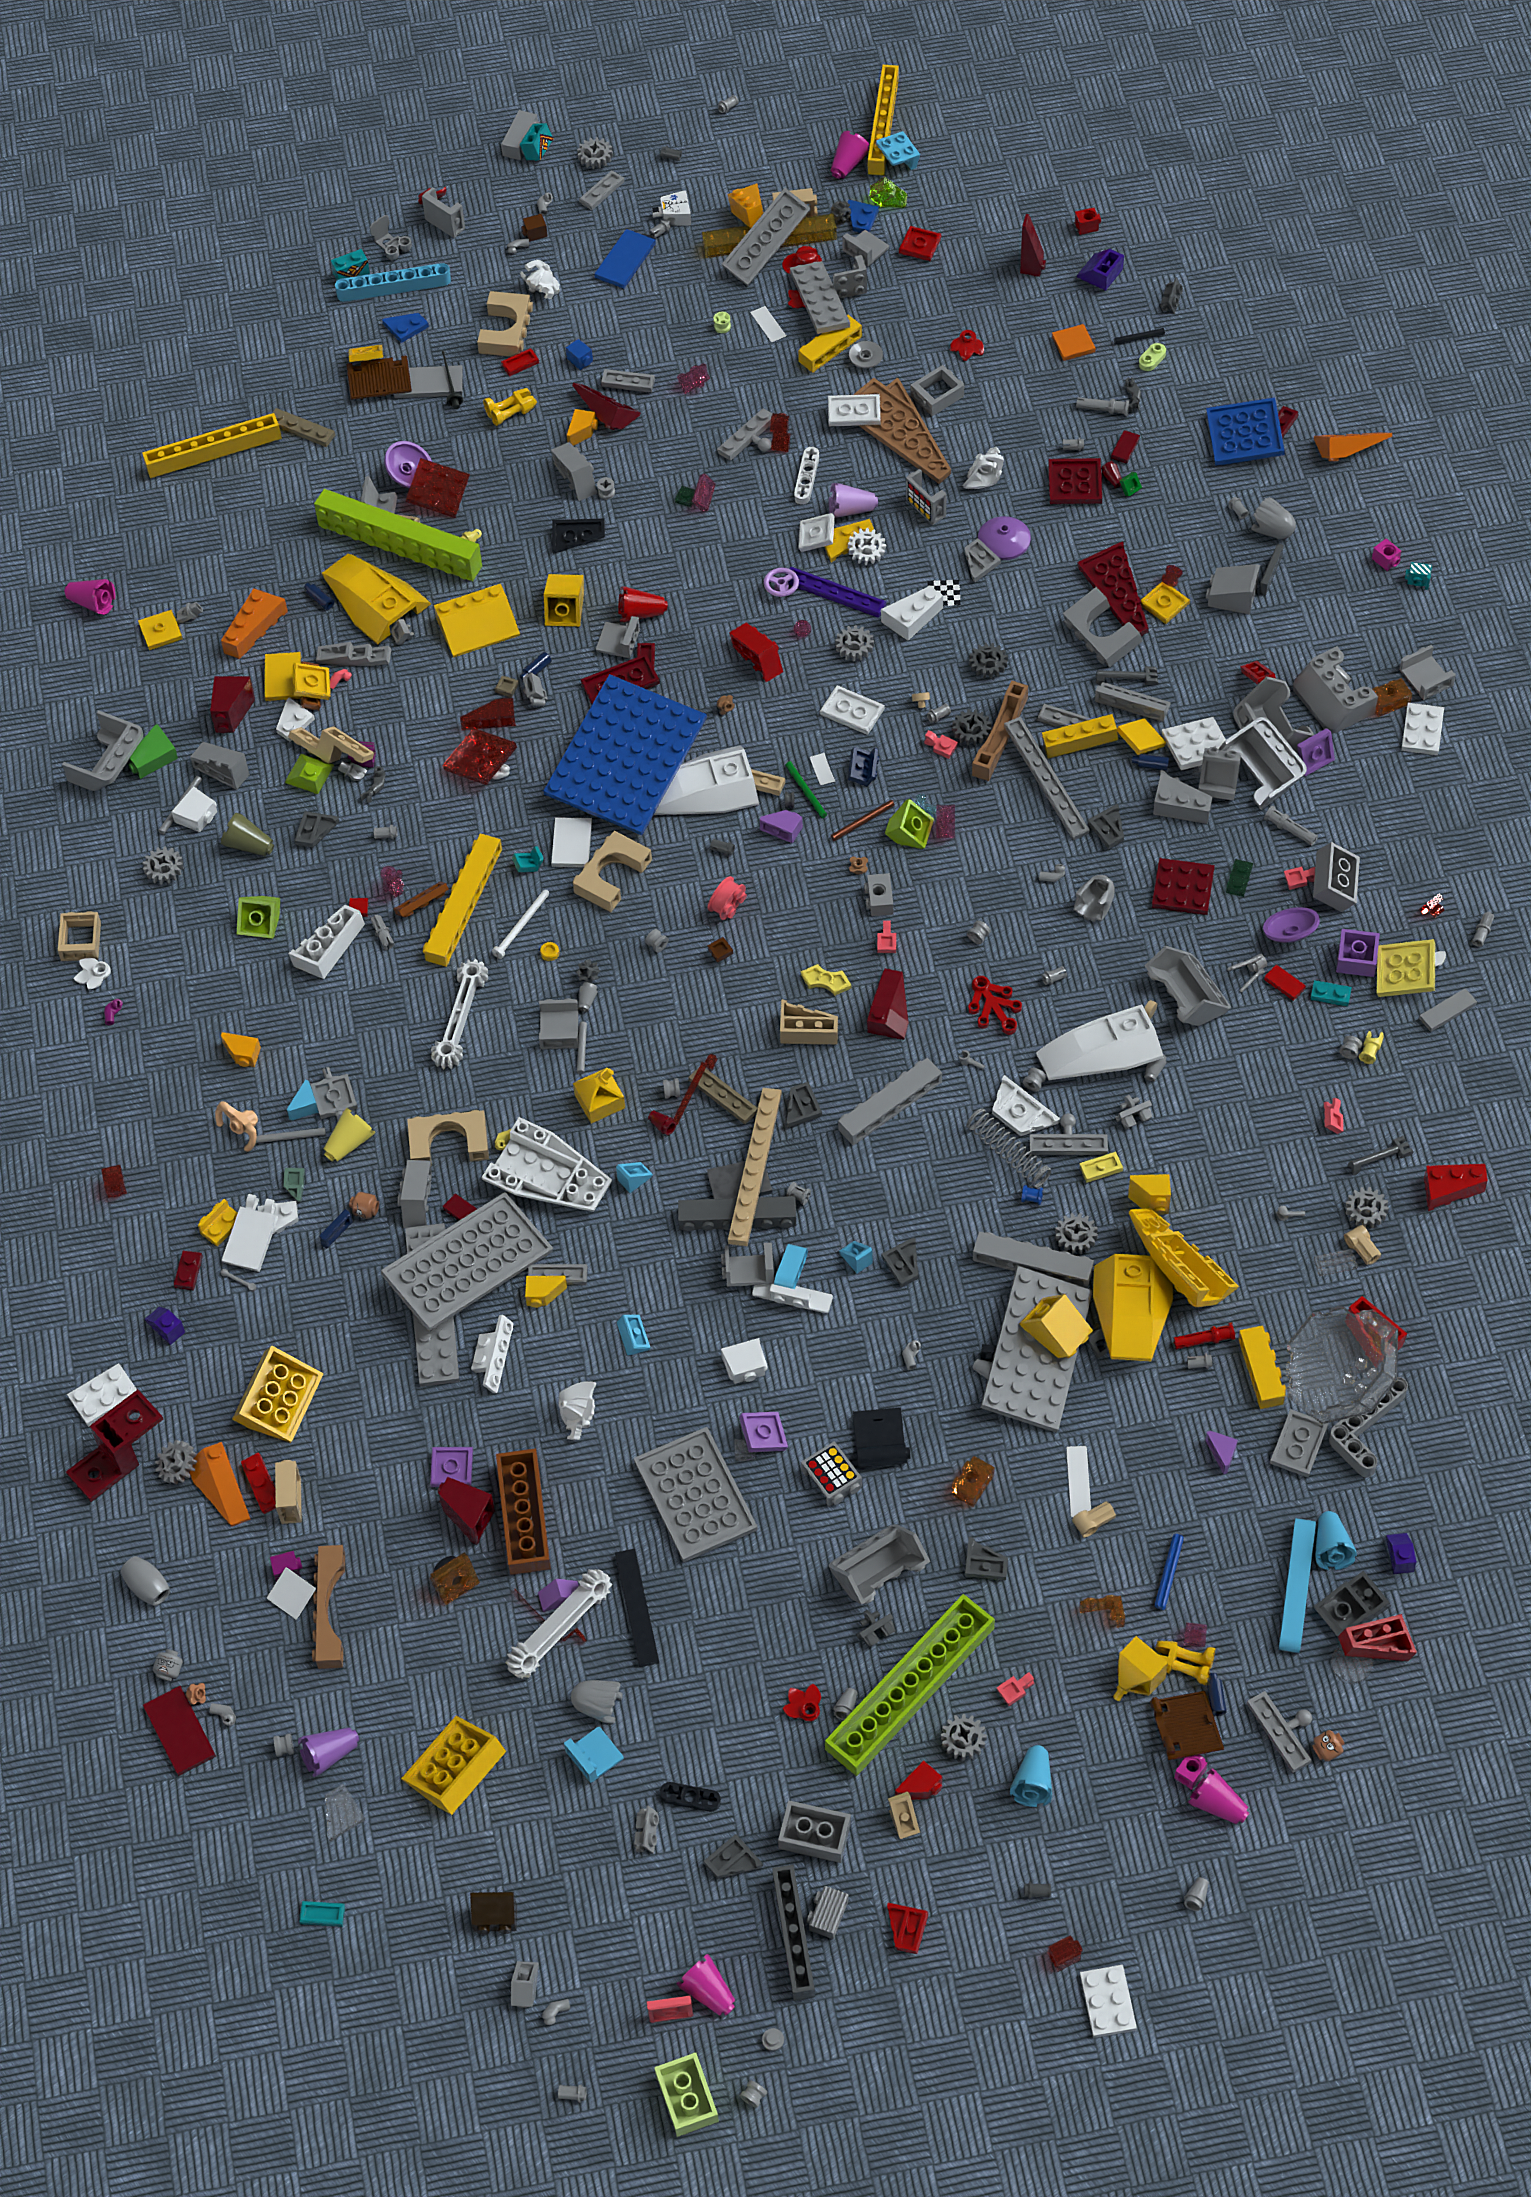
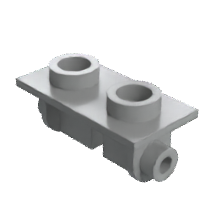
(647, 1820)

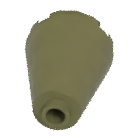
(246, 836)

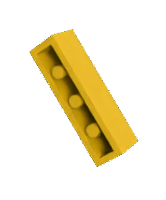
(828, 345)
(1080, 736)
(1261, 1367)

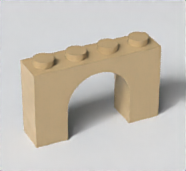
(509, 341)
(615, 849)
(470, 1124)

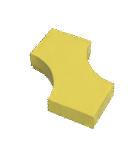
(832, 981)

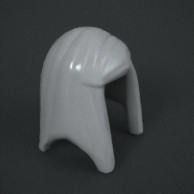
(1273, 520)
(1095, 898)
(596, 1699)

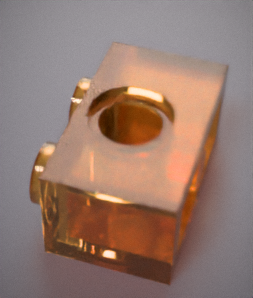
(1392, 696)
(968, 1491)

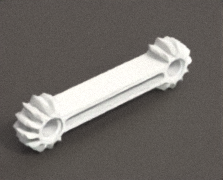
(459, 1014)
(526, 1655)

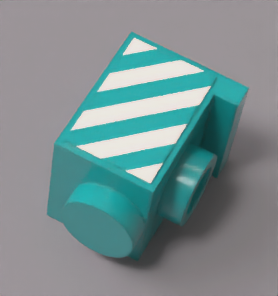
(1419, 574)

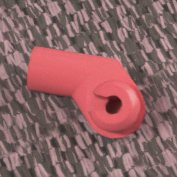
(337, 676)

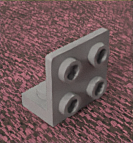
(866, 245)
(853, 281)
(383, 501)
(618, 638)

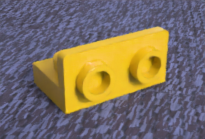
(218, 1223)

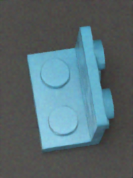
(899, 149)
(593, 1754)

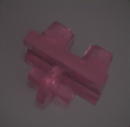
(693, 378)
(945, 821)
(392, 880)

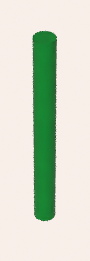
(804, 787)

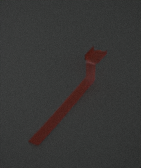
(709, 1063)
(576, 1631)

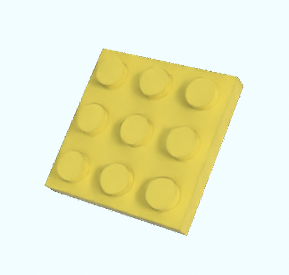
(1406, 968)

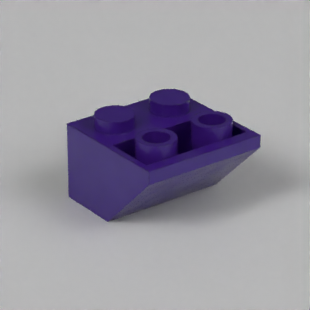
(1102, 268)

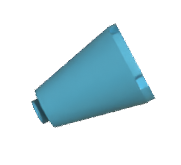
(1333, 1543)
(1033, 1779)

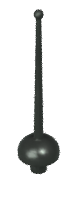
(453, 399)

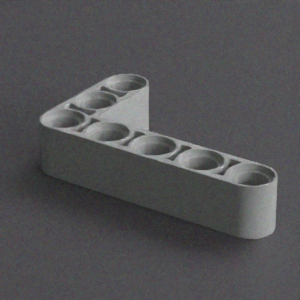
(1364, 1421)

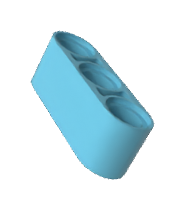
(791, 1266)

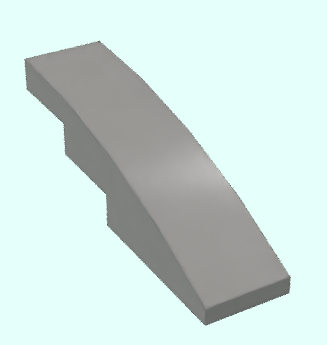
(349, 655)

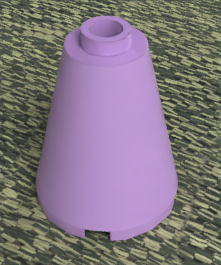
(850, 500)

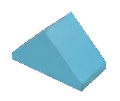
(303, 1103)
(632, 1175)
(857, 1255)

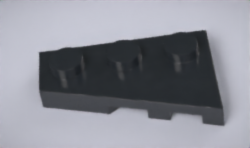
(575, 532)

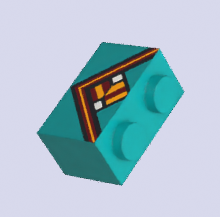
(536, 141)
(350, 265)

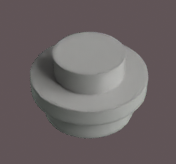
(773, 2039)

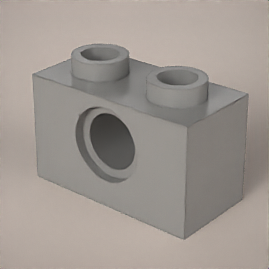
(882, 903)

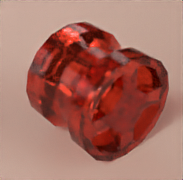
(1171, 576)

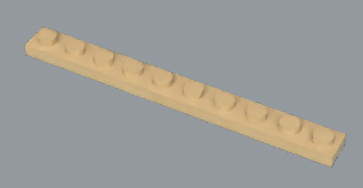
(754, 1167)

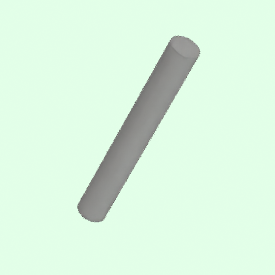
(581, 1047)

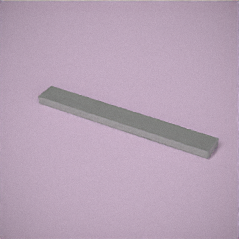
(1046, 778)

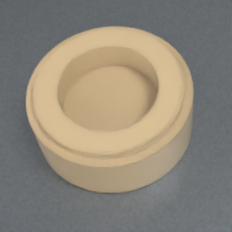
(1150, 1008)

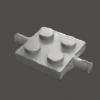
(333, 1095)

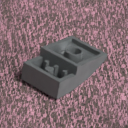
(1352, 1604)

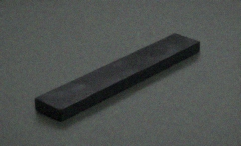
(637, 1608)

